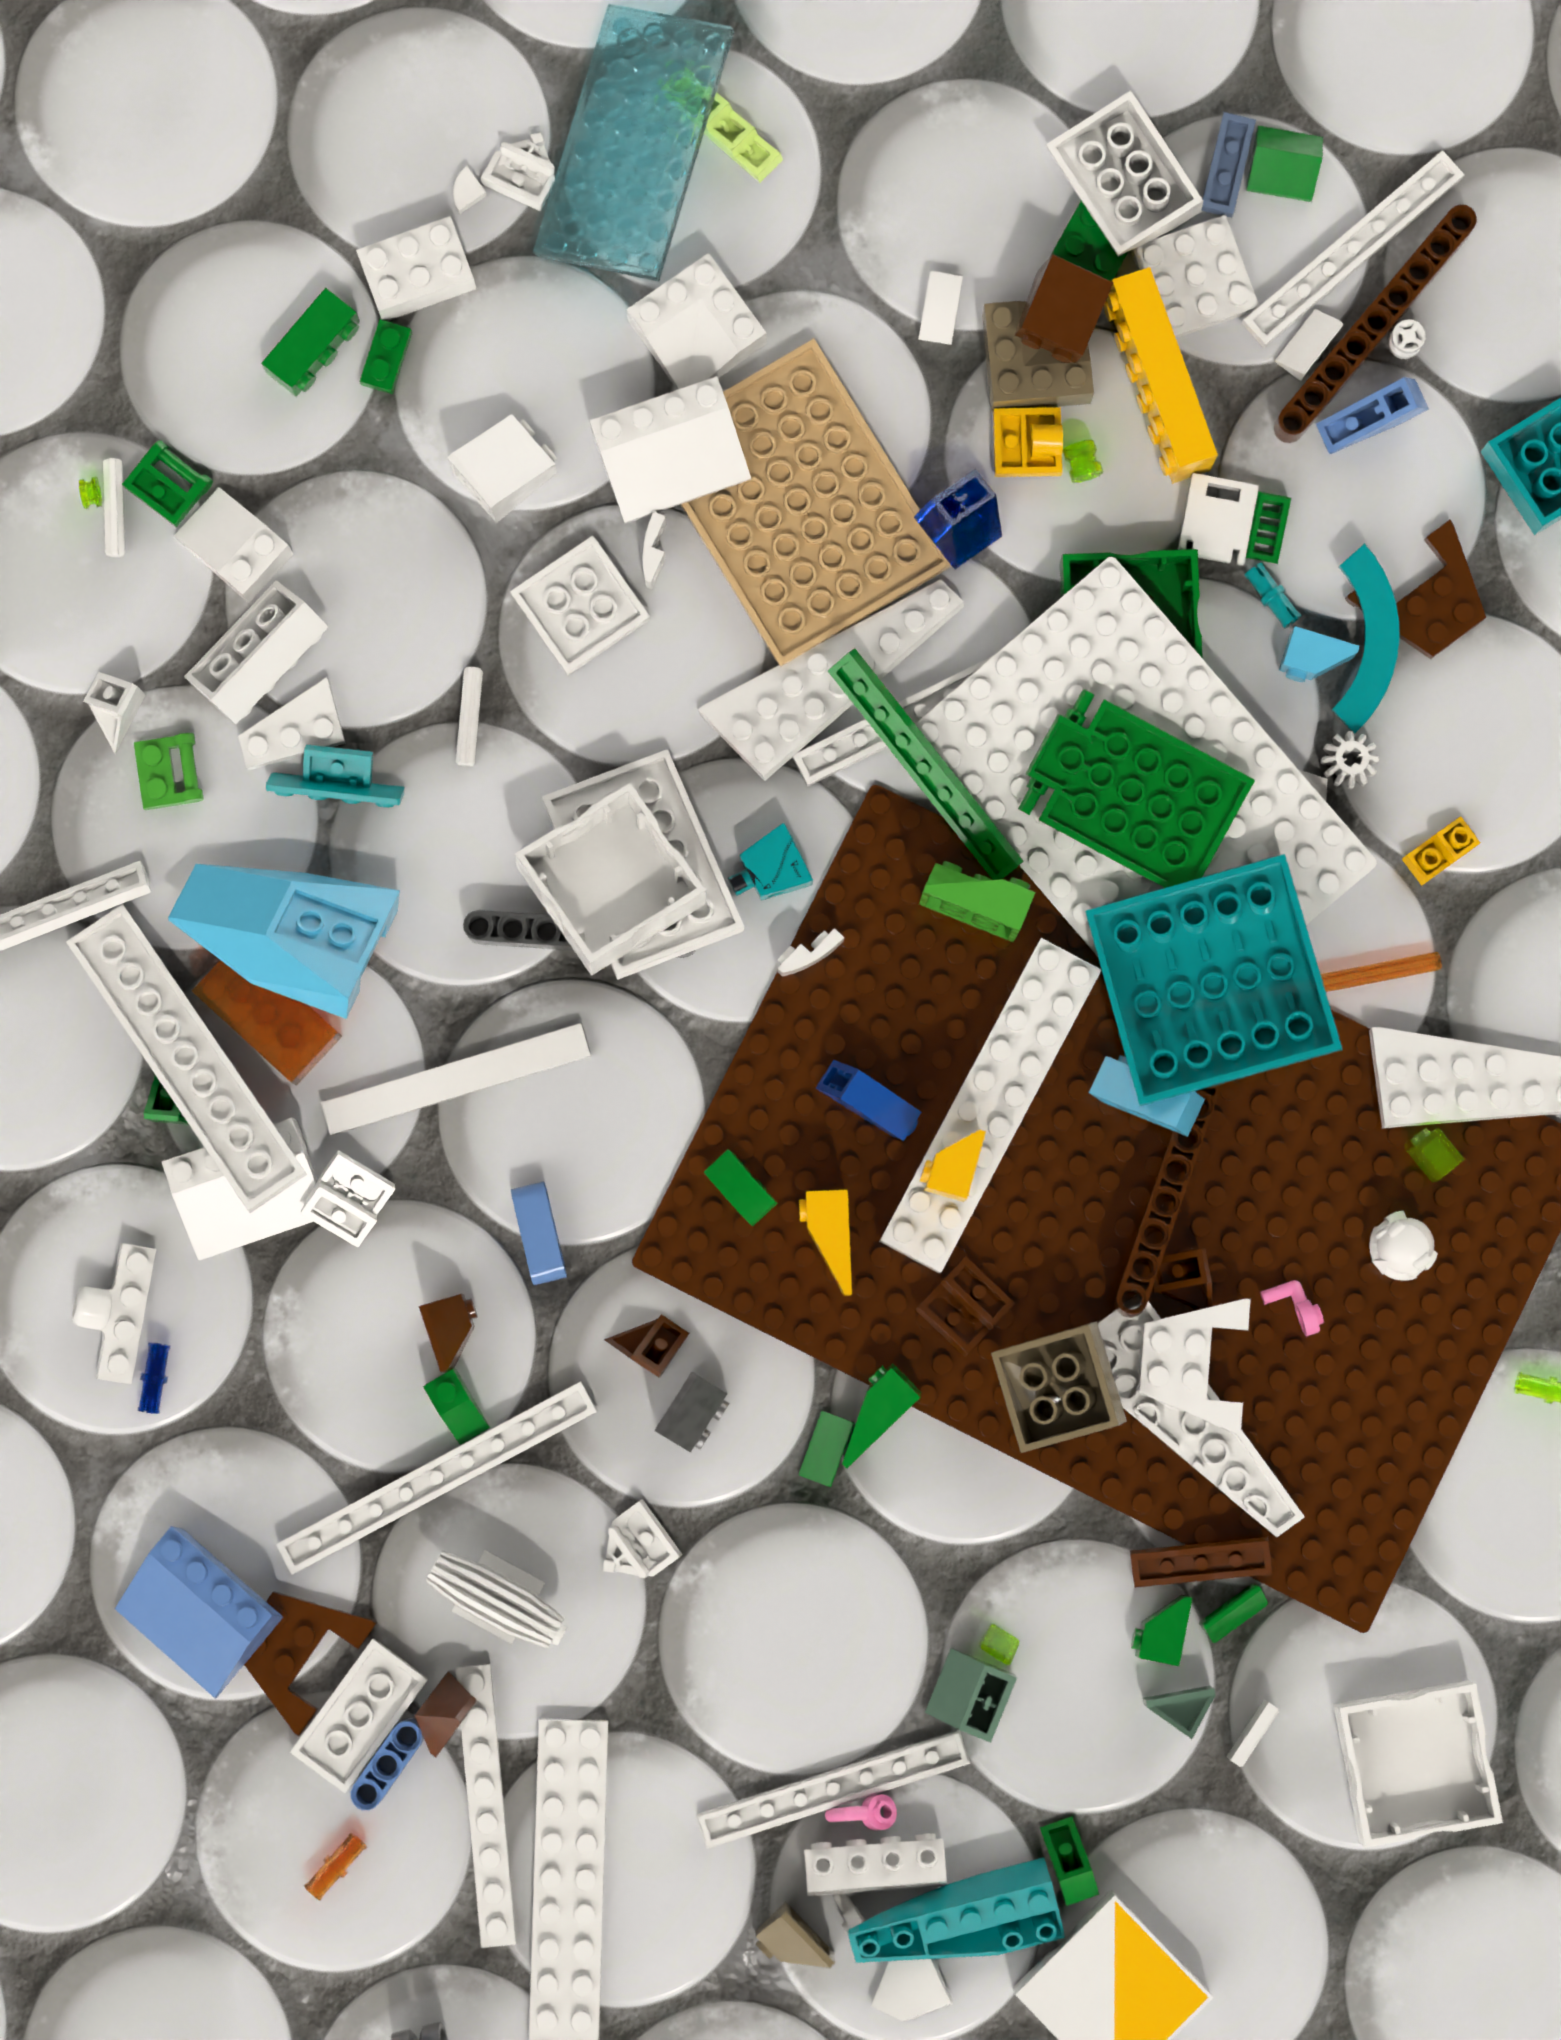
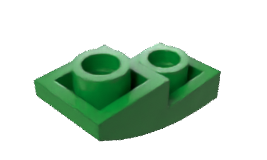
(740, 1187)

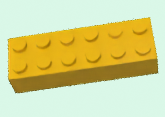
(1160, 376)

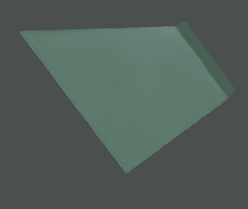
(1182, 1708)

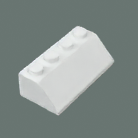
(256, 651)

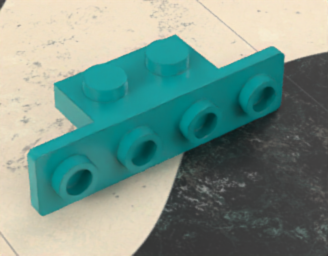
(336, 775)

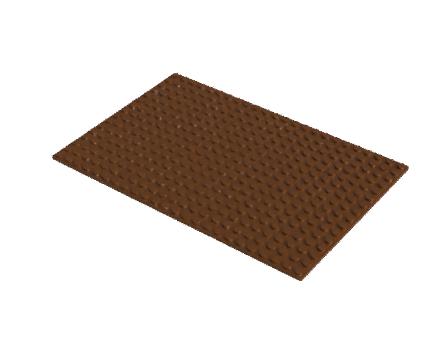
(1278, 1195)

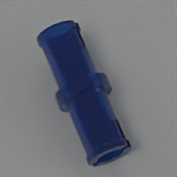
(154, 1378)

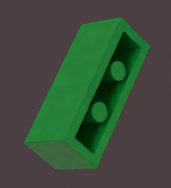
(311, 342)

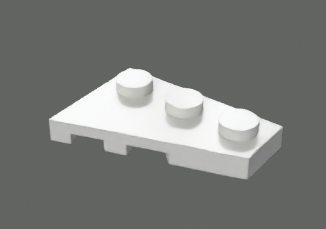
(286, 732)

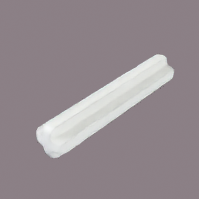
(113, 507)
(469, 716)

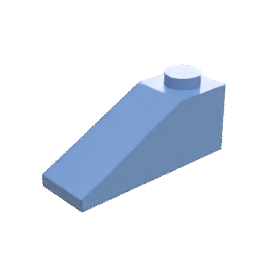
(1373, 415)

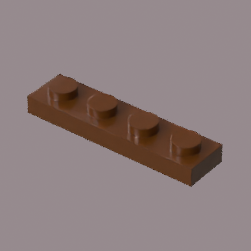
(1201, 1562)

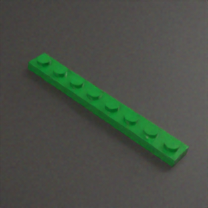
(925, 765)

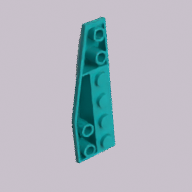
(966, 1918)

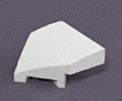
(521, 172)
(639, 1543)
(911, 1989)

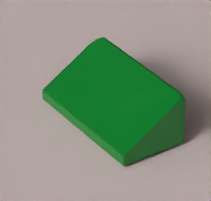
(826, 1448)
(1234, 1612)

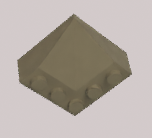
(1028, 375)
(1059, 1387)

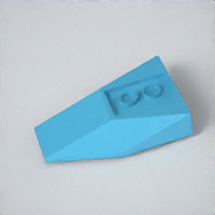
(288, 929)

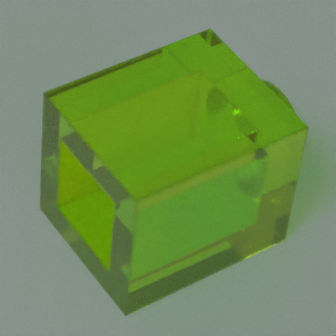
(1434, 1153)

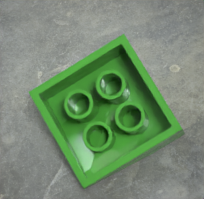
(978, 901)

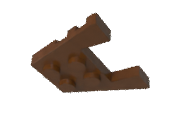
(1442, 605)
(291, 1645)

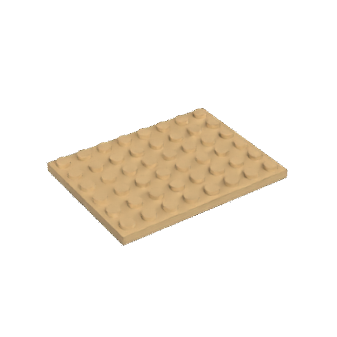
(823, 520)

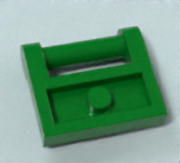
(162, 493)

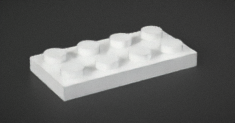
(359, 1715)

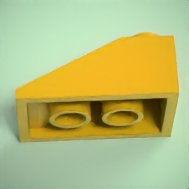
(829, 1227)

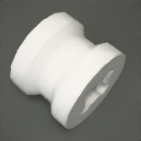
(1411, 332)

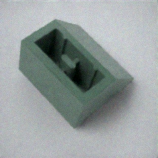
(971, 1695)

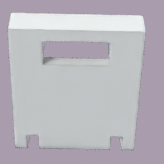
(1216, 523)

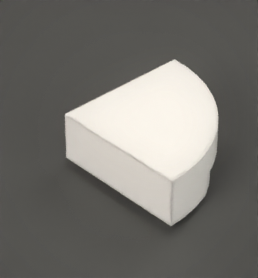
(467, 190)

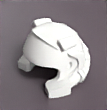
(1402, 1247)

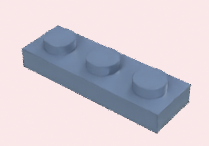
(1228, 164)

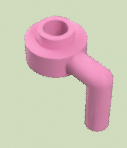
(1307, 1314)
(868, 1812)

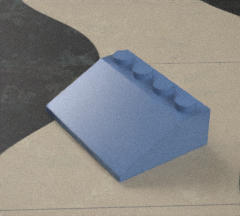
(196, 1610)

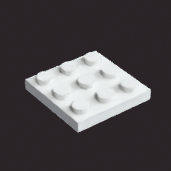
(1199, 275)
(580, 605)

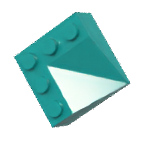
(1530, 466)

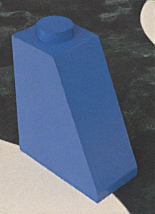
(869, 1099)

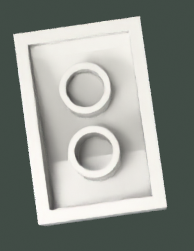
(234, 544)

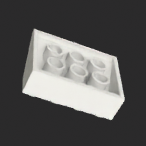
(1126, 175)
(670, 449)
(215, 1213)

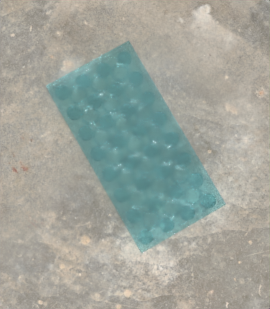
(633, 142)

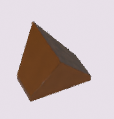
(1186, 1278)
(651, 1344)
(443, 1712)

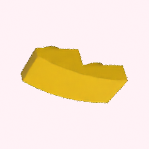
(1441, 850)

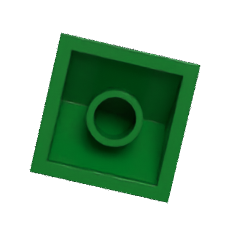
(1285, 163)

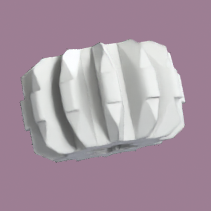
(1342, 749)

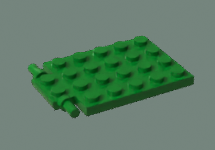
(1134, 792)

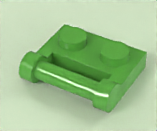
(157, 771)

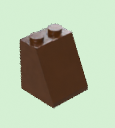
(1062, 309)

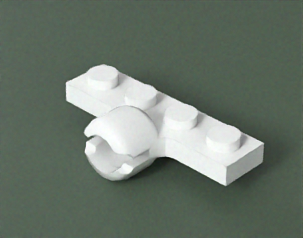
(118, 1312)

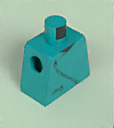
(772, 867)

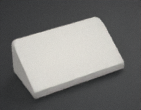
(1309, 344)

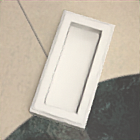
(1253, 1733)

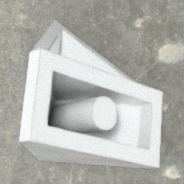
(114, 706)

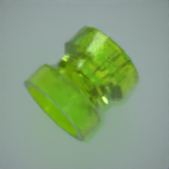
(1083, 461)

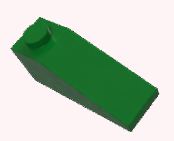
(883, 1405)

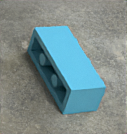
(1116, 1088)

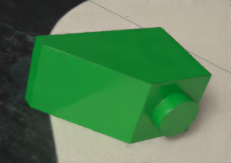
(456, 1406)
(1163, 1633)
(1069, 1861)

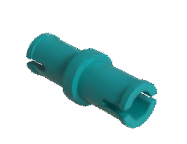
(1273, 595)

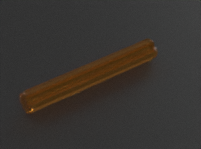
(1381, 971)

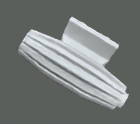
(497, 1598)

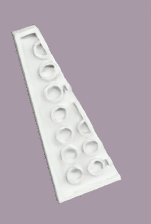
(793, 703)
(1454, 1080)
(1217, 1454)

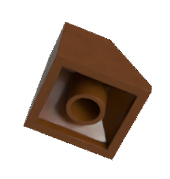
(449, 1328)

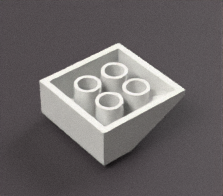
(697, 324)

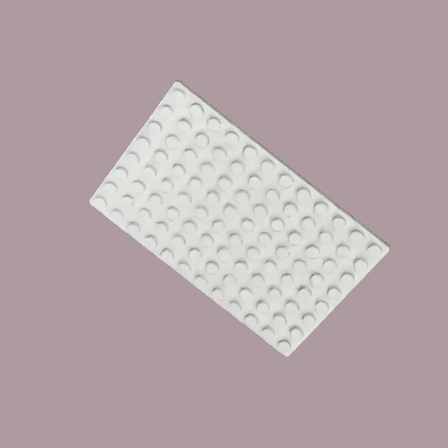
(1128, 652)

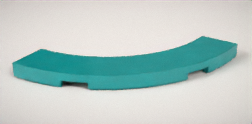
(1380, 636)

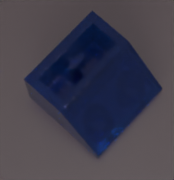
(962, 519)

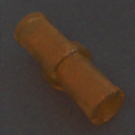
(335, 1866)

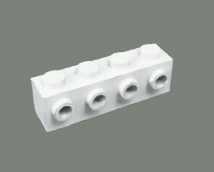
(875, 1866)

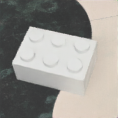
(416, 269)

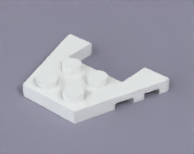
(1178, 1359)

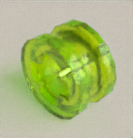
(90, 492)

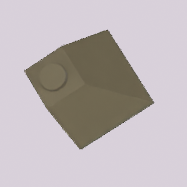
(793, 1940)

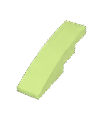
(740, 140)

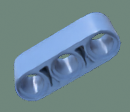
(538, 1233)
(376, 1776)

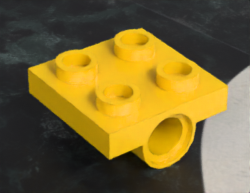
(1027, 442)

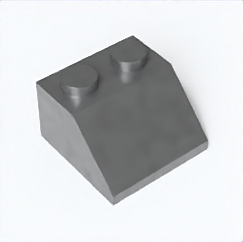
(692, 1412)

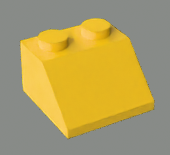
(954, 1168)

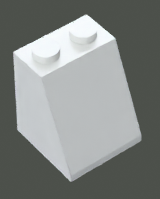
(503, 466)

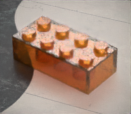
(276, 1026)

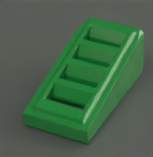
(1284, 503)

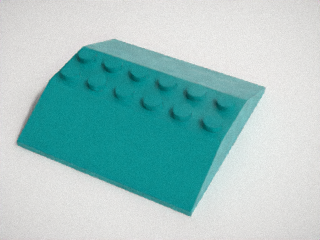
(1213, 980)

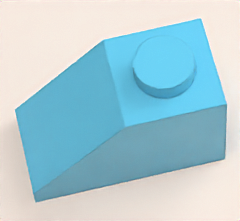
(1313, 654)

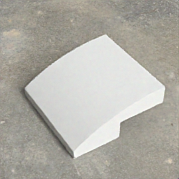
(347, 1198)

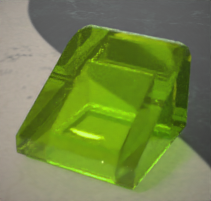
(999, 1644)

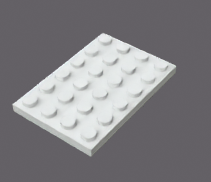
(665, 796)

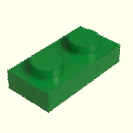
(386, 356)

